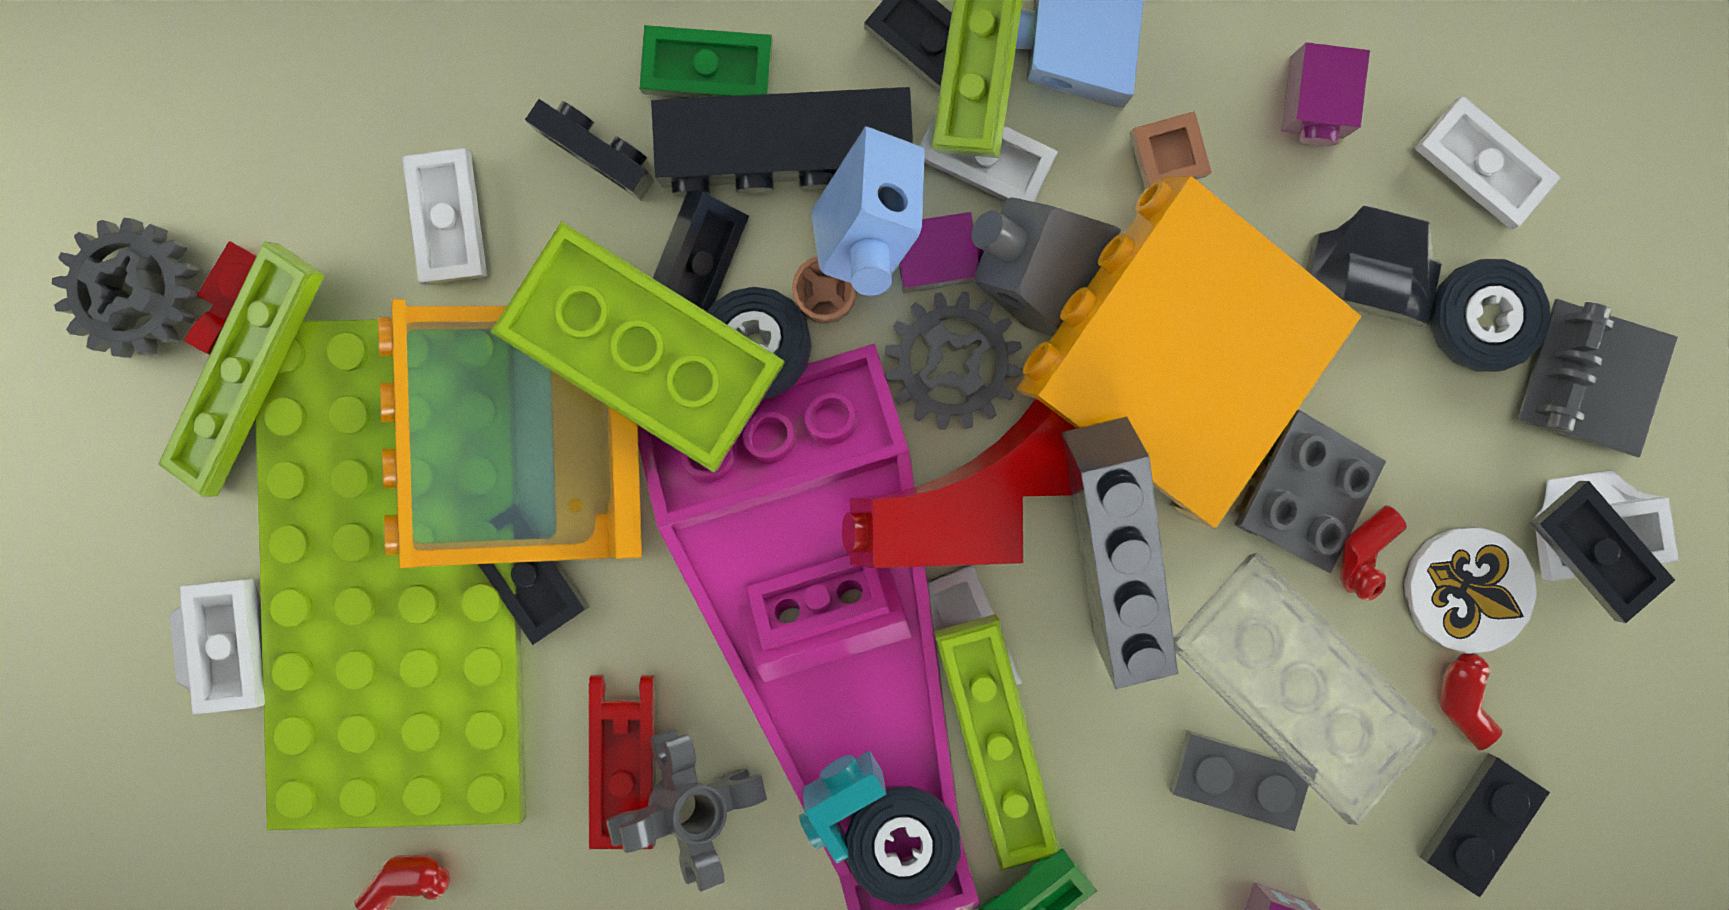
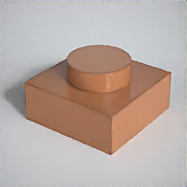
(1170, 149)

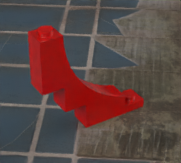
(968, 513)

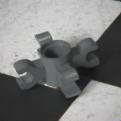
(712, 802)

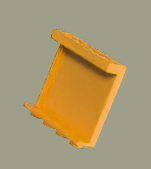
(1193, 339)

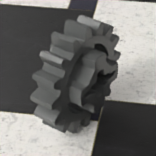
(105, 308)
(936, 336)

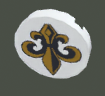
(1470, 589)

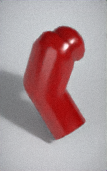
(1362, 549)
(1463, 697)
(404, 877)

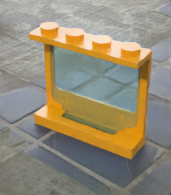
(498, 450)

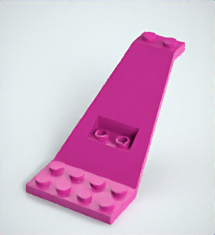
(771, 541)

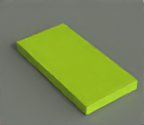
(638, 347)

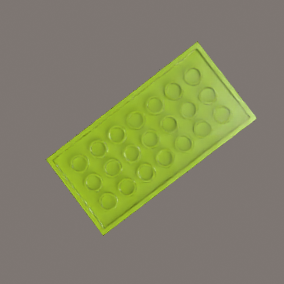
(379, 680)

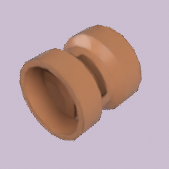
(813, 287)

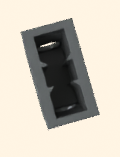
(1037, 258)

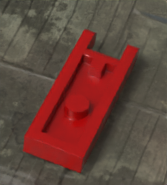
(619, 756)

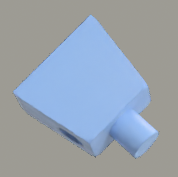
(1083, 47)
(864, 232)

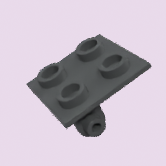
(1597, 377)
(1310, 491)

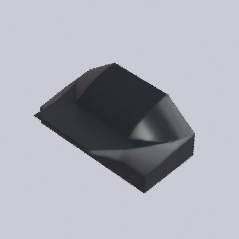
(1379, 265)

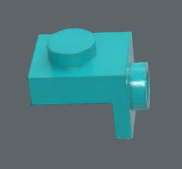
(839, 792)

